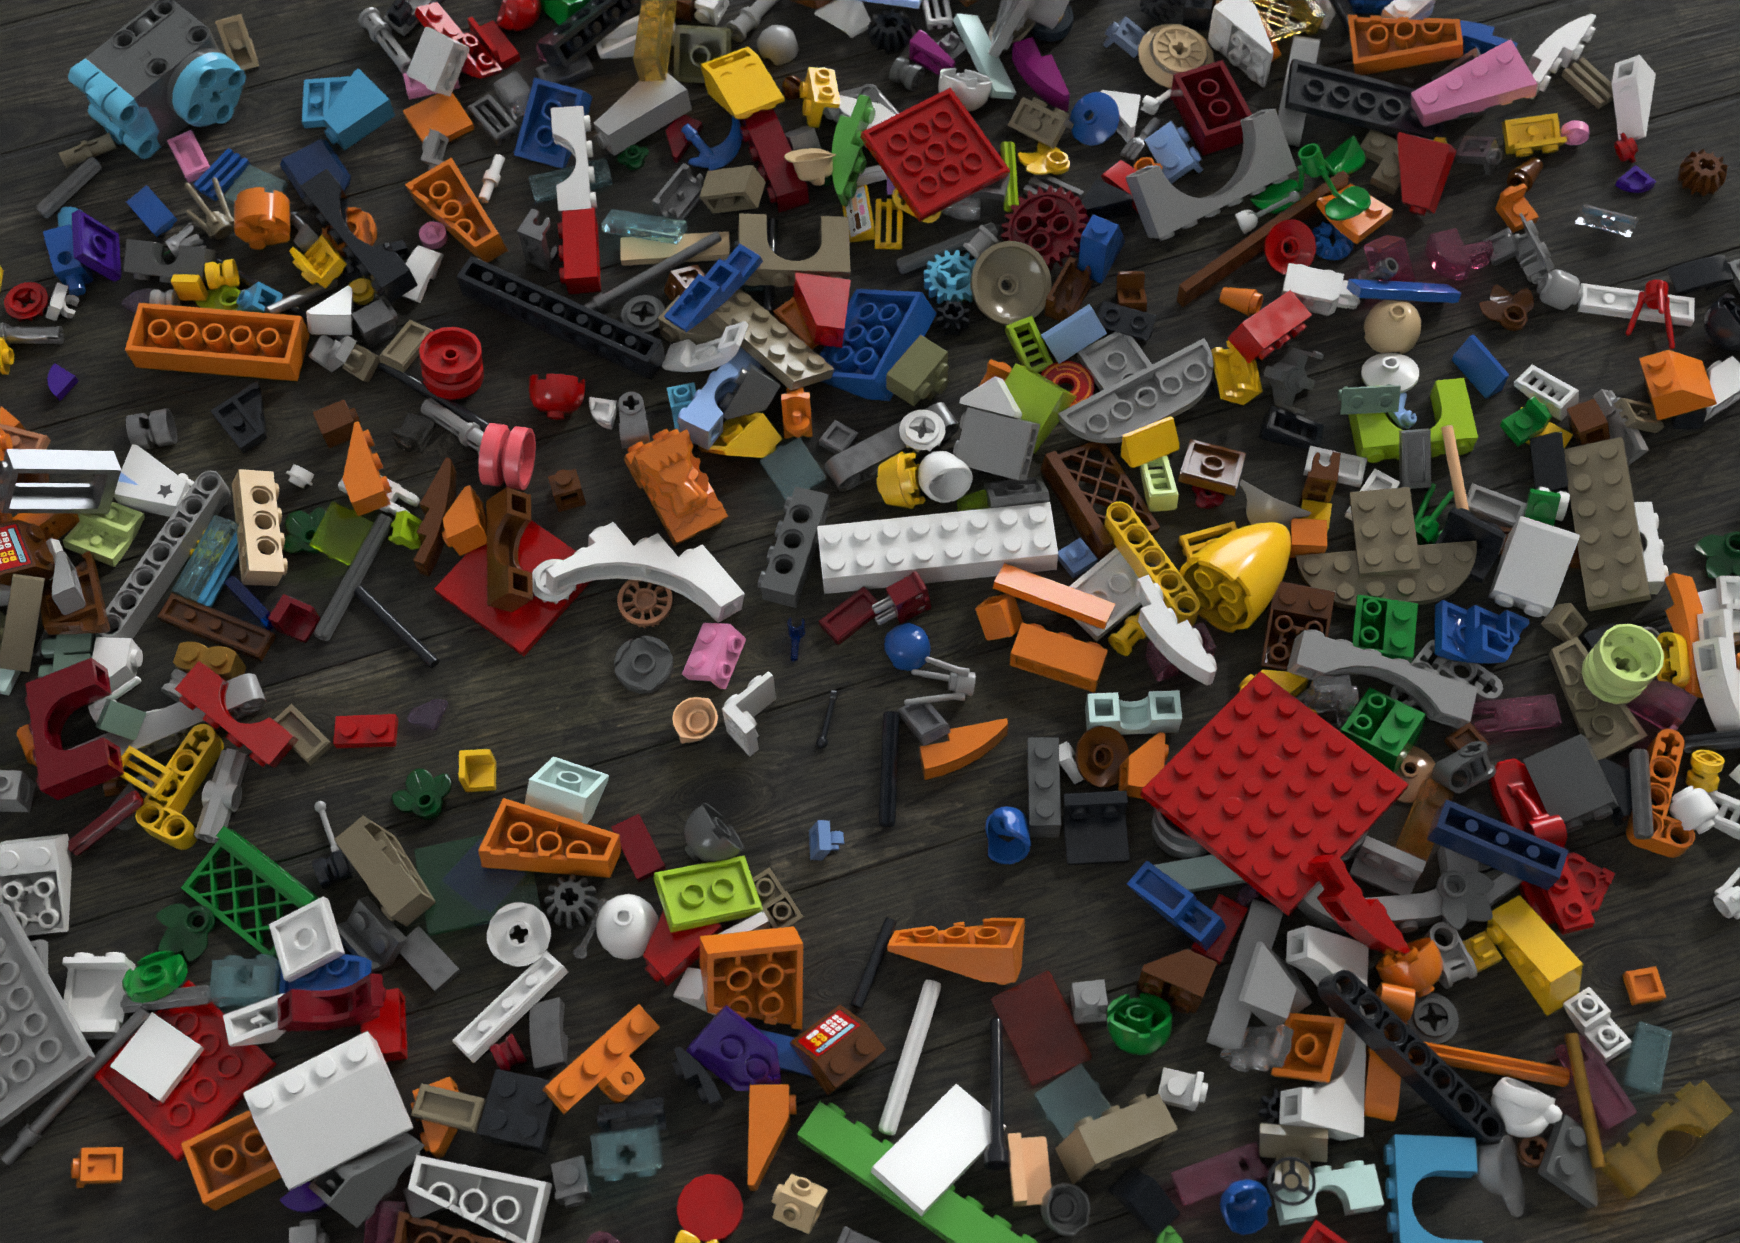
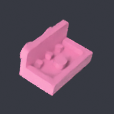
(714, 654)

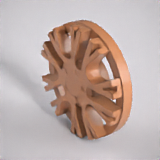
(645, 602)

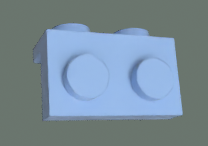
(1173, 152)

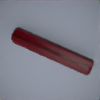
(105, 823)

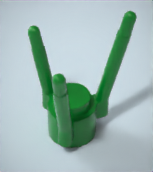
(1427, 527)

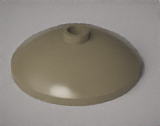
(1022, 270)

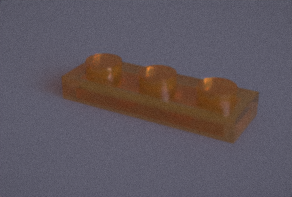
(1419, 821)

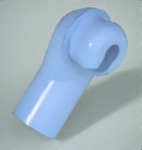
(1402, 417)

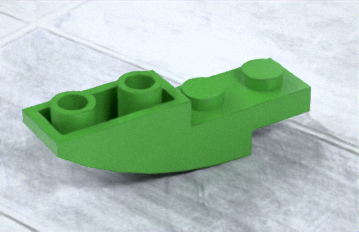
(847, 146)

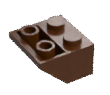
(1178, 979)

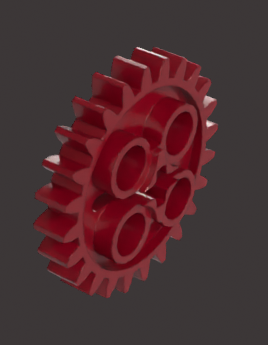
(1046, 226)

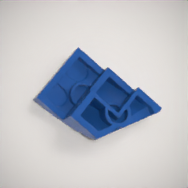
(1476, 633)

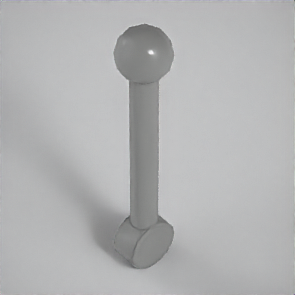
(320, 807)

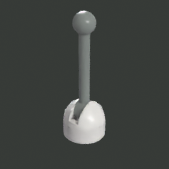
(1248, 219)

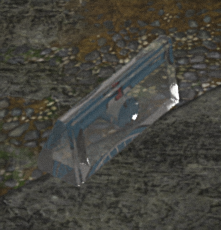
(1606, 220)

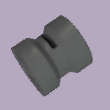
(906, 73)

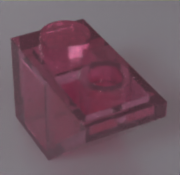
(1395, 248)

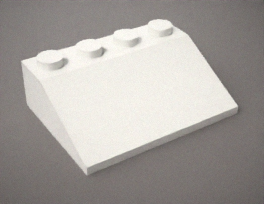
(328, 1110)

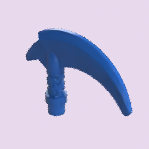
(718, 156)

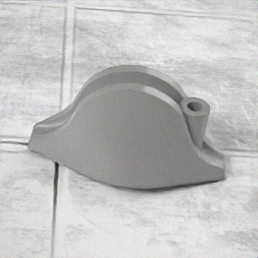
(1265, 508)

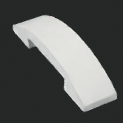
(688, 357)

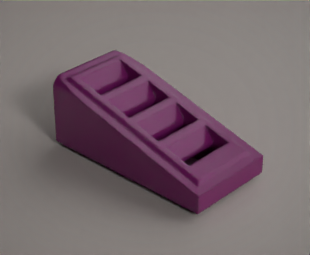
(928, 53)

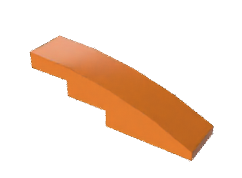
(1684, 620)

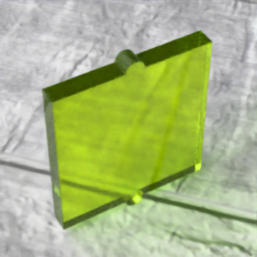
(340, 533)

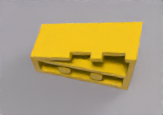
(1536, 954)

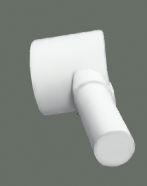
(1151, 104)

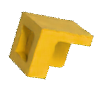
(477, 770)

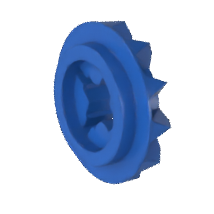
(1341, 248)

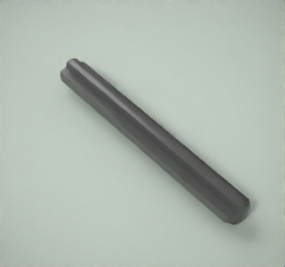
(353, 578)

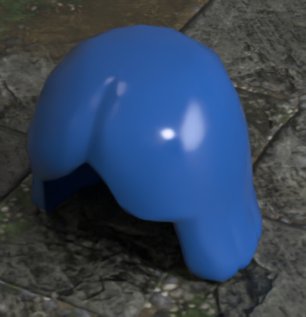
(1007, 822)

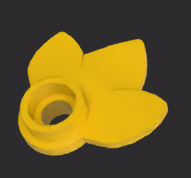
(1045, 161)

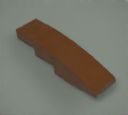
(435, 505)

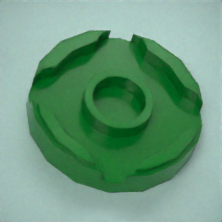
(155, 976)

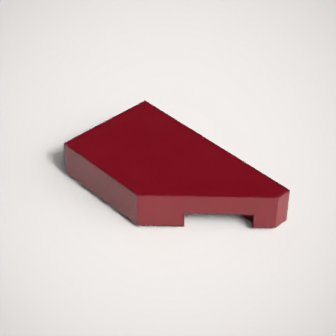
(677, 139)

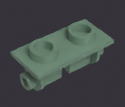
(1369, 399)

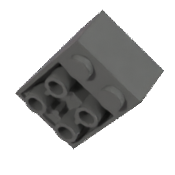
(362, 1181)

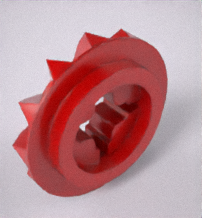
(22, 293)

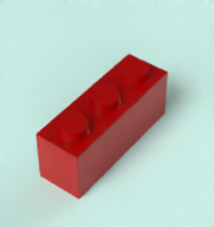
(580, 251)
(1270, 327)

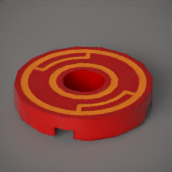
(1073, 374)

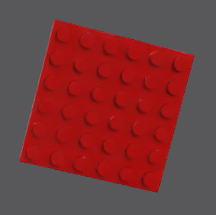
(1273, 790)

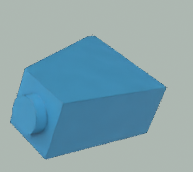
(356, 111)

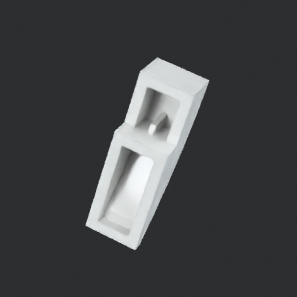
(622, 40)

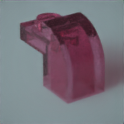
(1452, 258)

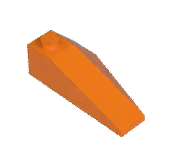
(980, 952)

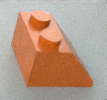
(1676, 383)

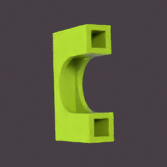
(1379, 439)

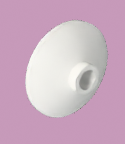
(1390, 369)

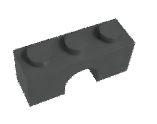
(147, 260)
(1043, 787)

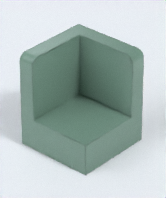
(120, 719)

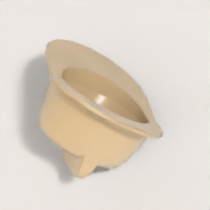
(811, 164)

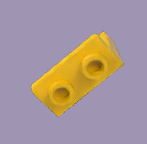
(818, 92)
(1532, 134)
(320, 263)

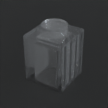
(513, 94)

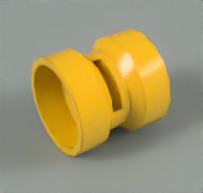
(222, 274)
(1705, 770)

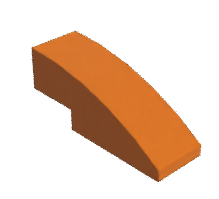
(962, 747)

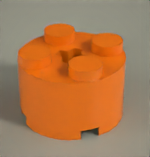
(262, 217)

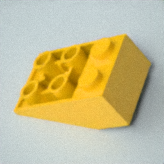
(741, 83)

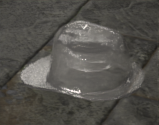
(1501, 1174)

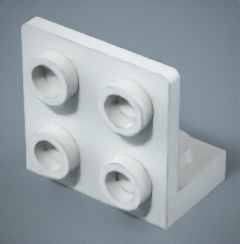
(437, 61)
(741, 709)

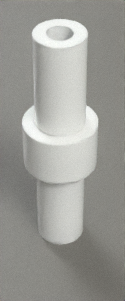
(491, 178)

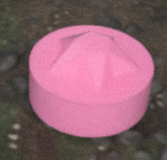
(1576, 132)
(433, 235)

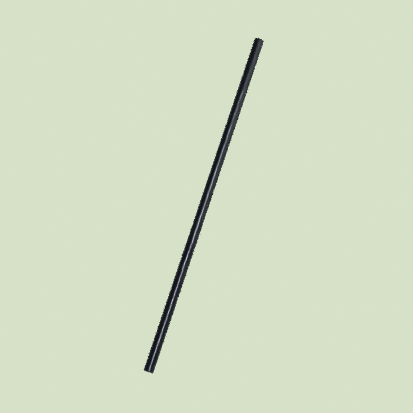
(405, 377)

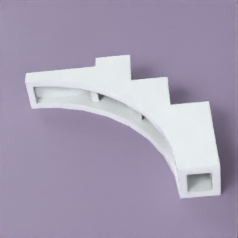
(651, 560)

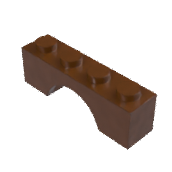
(506, 521)

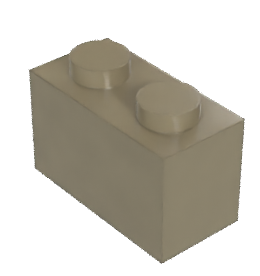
(732, 189)

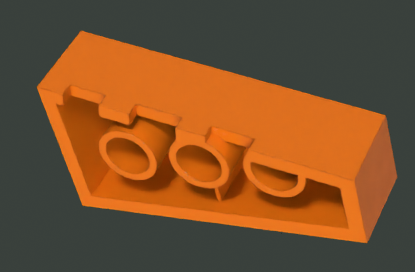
(1402, 42)

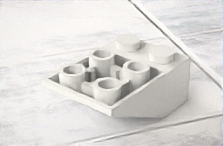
(1241, 38)
(37, 882)

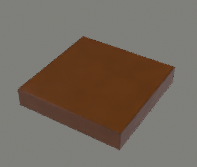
(1212, 467)

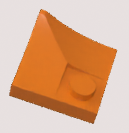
(1363, 224)

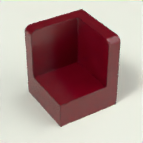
(294, 618)

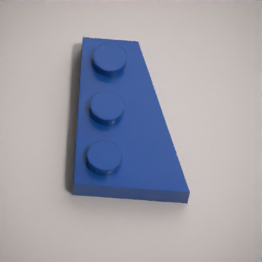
(333, 975)

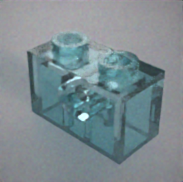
(229, 974)
(643, 1140)

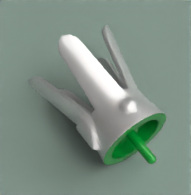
(180, 239)

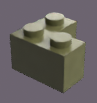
(919, 372)

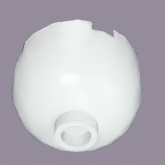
(970, 87)
(626, 926)

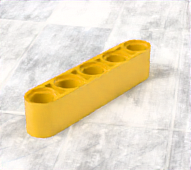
(1150, 552)

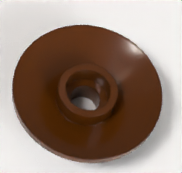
(1111, 751)

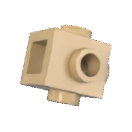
(798, 1203)

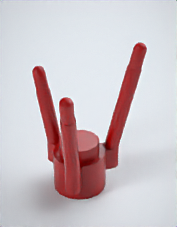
(1656, 298)

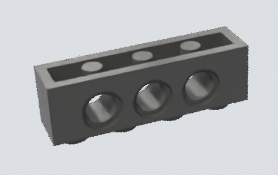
(787, 588)

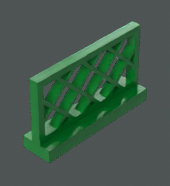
(262, 868)

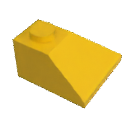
(746, 437)

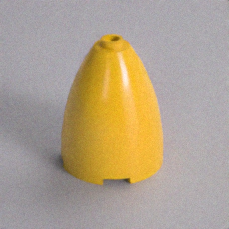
(1239, 574)

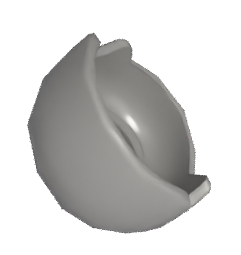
(778, 44)

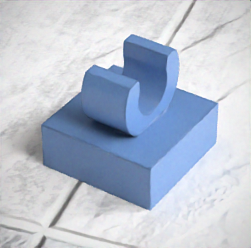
(1076, 558)
(823, 841)

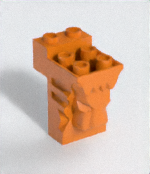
(675, 484)

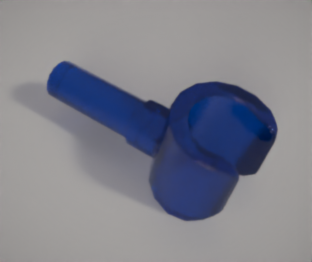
(795, 634)

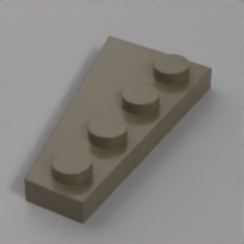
(1606, 725)

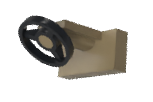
(1293, 1151)

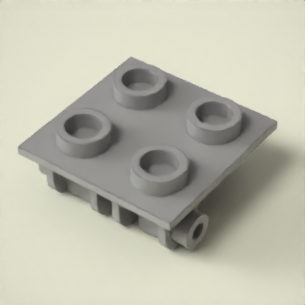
(1534, 254)

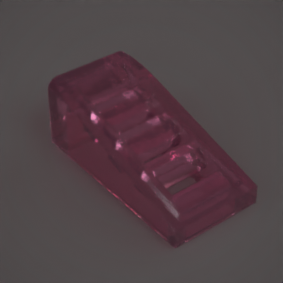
(383, 1222)

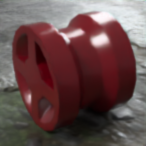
(508, 1053)

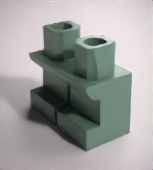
(66, 651)

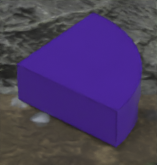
(1635, 181)
(60, 381)
(303, 1199)

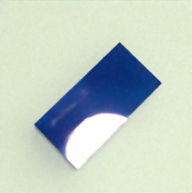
(249, 601)

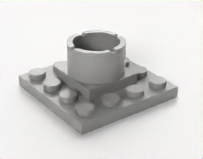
(1013, 15)

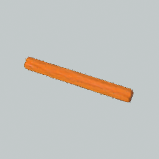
(1501, 1065)

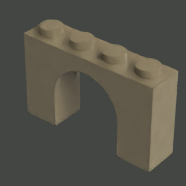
(829, 261)

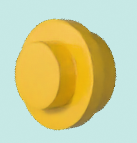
(362, 291)

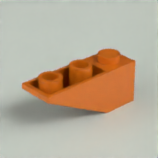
(362, 476)

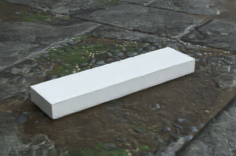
(1622, 302)
(510, 1006)

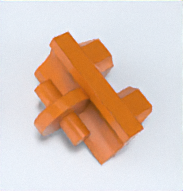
(796, 413)

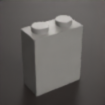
(996, 443)

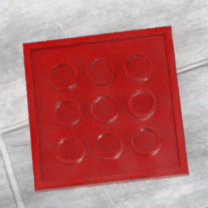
(935, 154)
(467, 591)
(207, 1089)

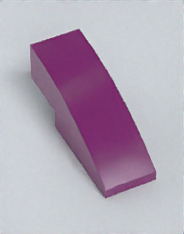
(1040, 73)

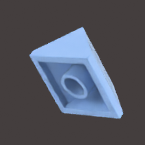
(1074, 334)

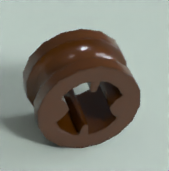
(1524, 1144)

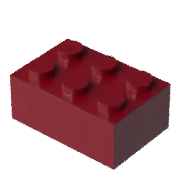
(1210, 106)

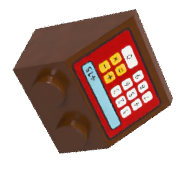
(24, 552)
(837, 1048)

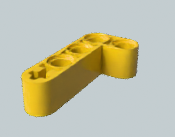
(208, 745)

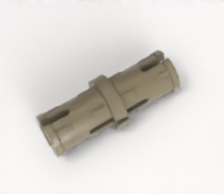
(87, 149)

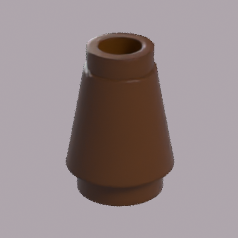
(1525, 173)

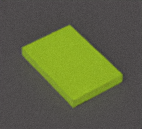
(707, 893)

